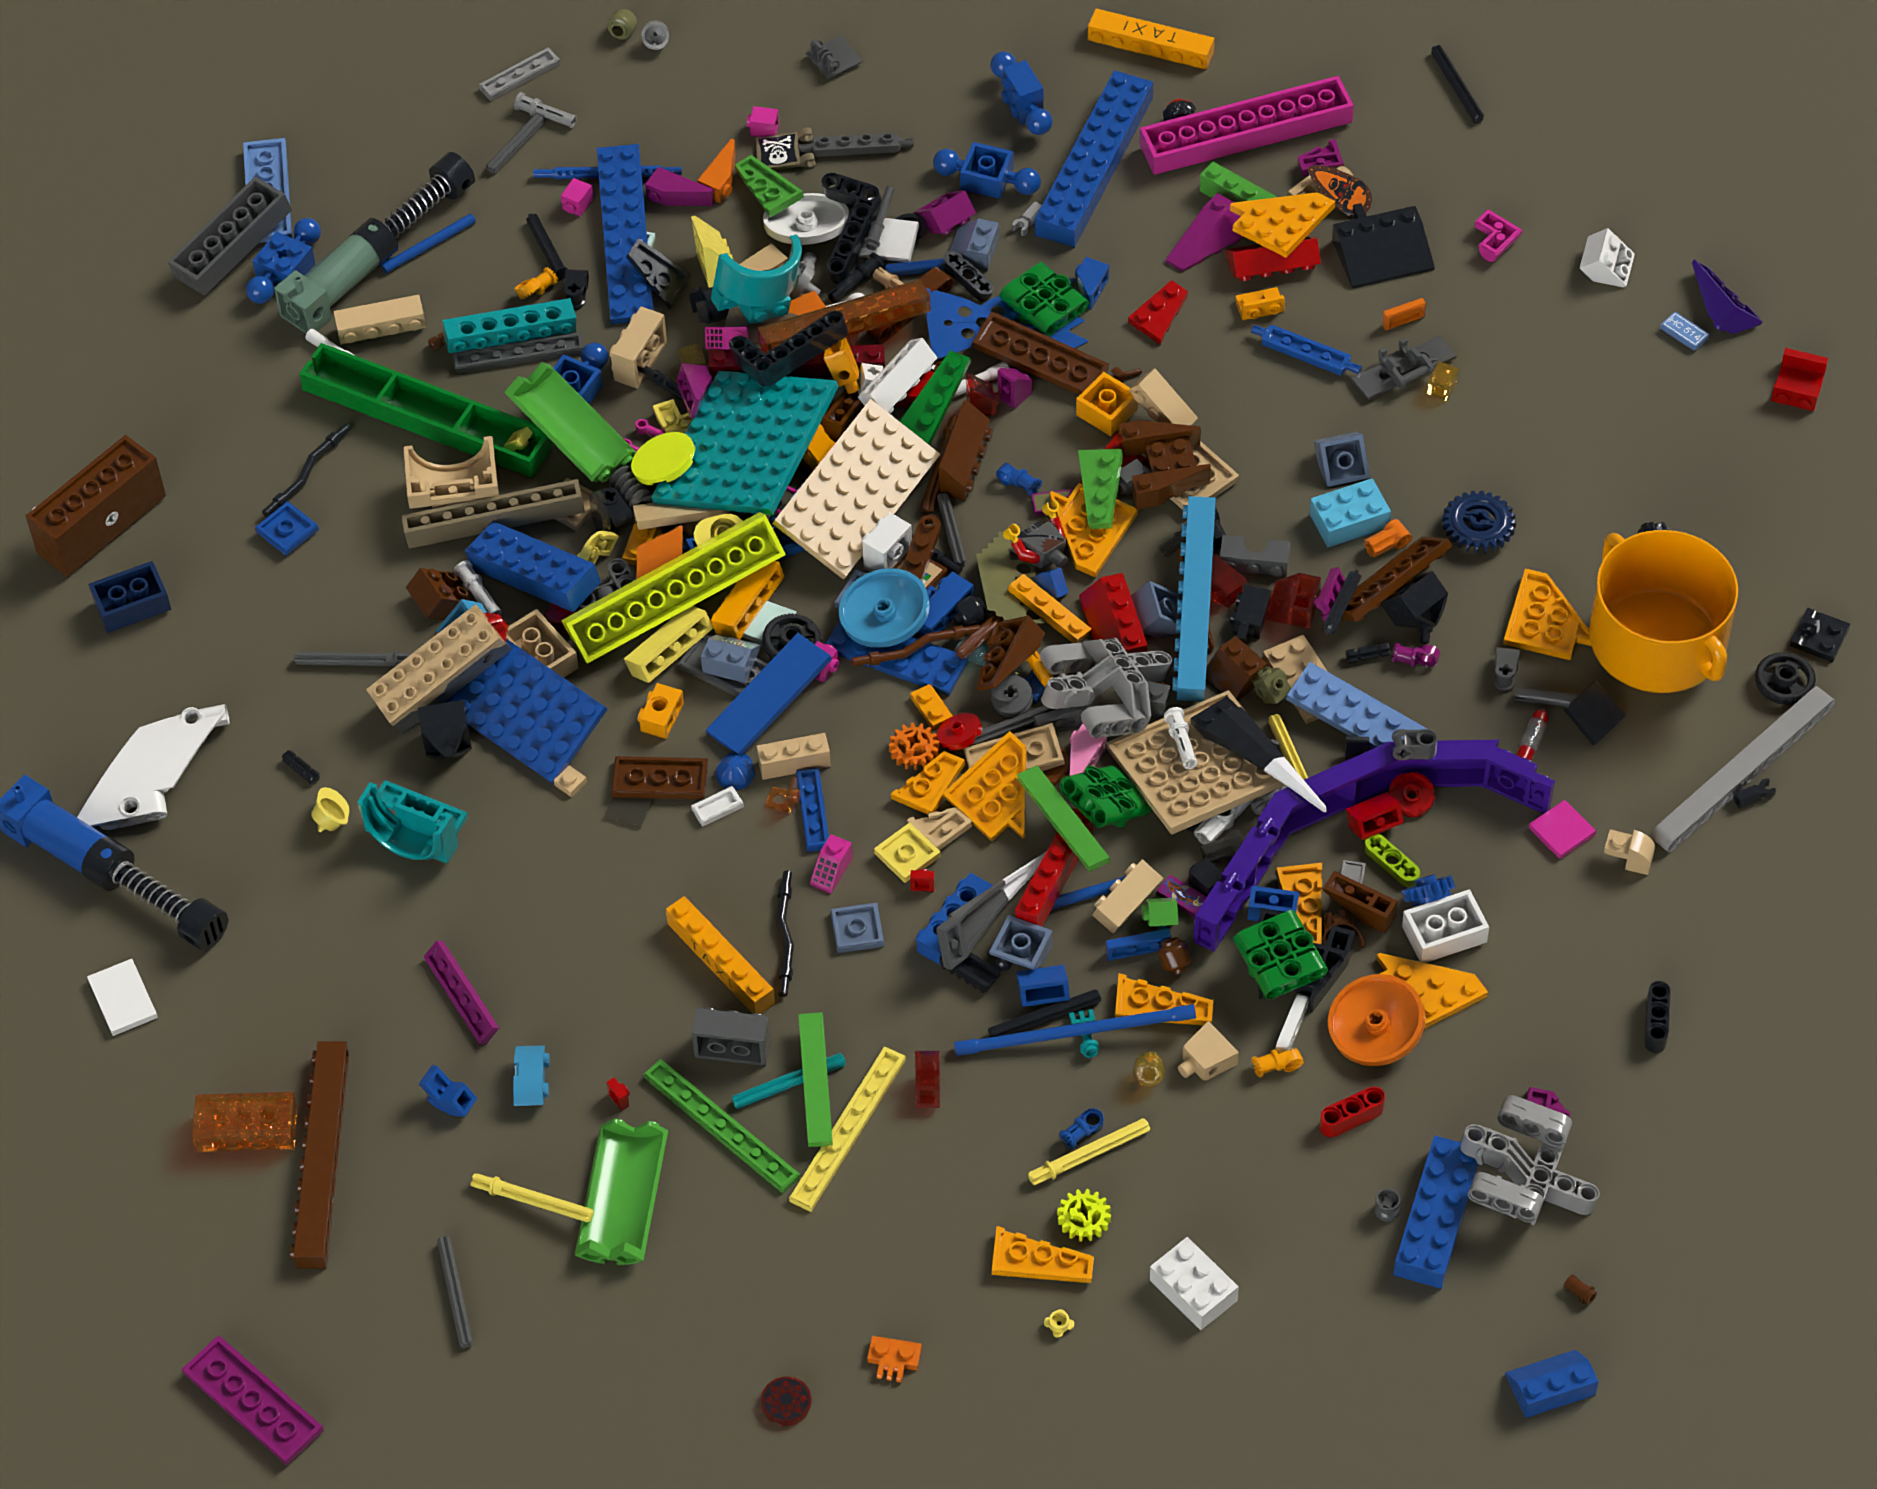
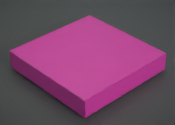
(1562, 829)

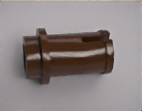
(1580, 1289)

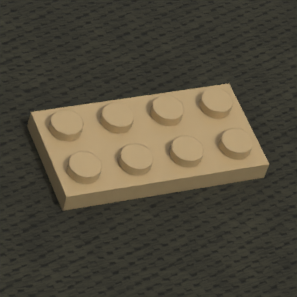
(1292, 659)

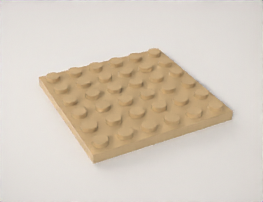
(1188, 795)

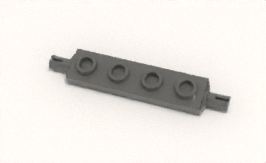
(855, 144)

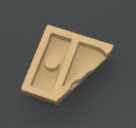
(943, 826)

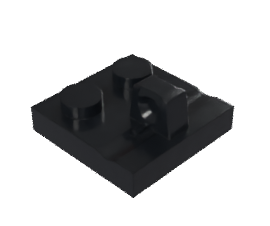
(1820, 634)

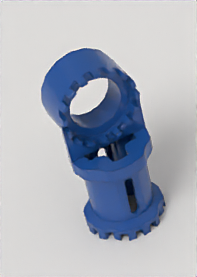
(1019, 478)
(1080, 1128)

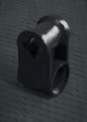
(576, 286)
(620, 512)

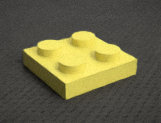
(907, 851)

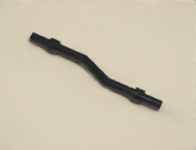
(331, 440)
(785, 972)

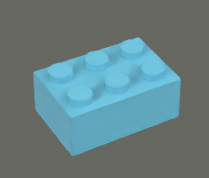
(1349, 512)

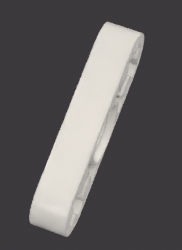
(1292, 1023)

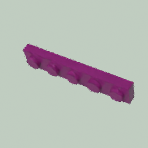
(461, 992)

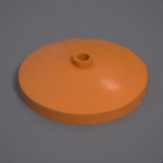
(1376, 1020)

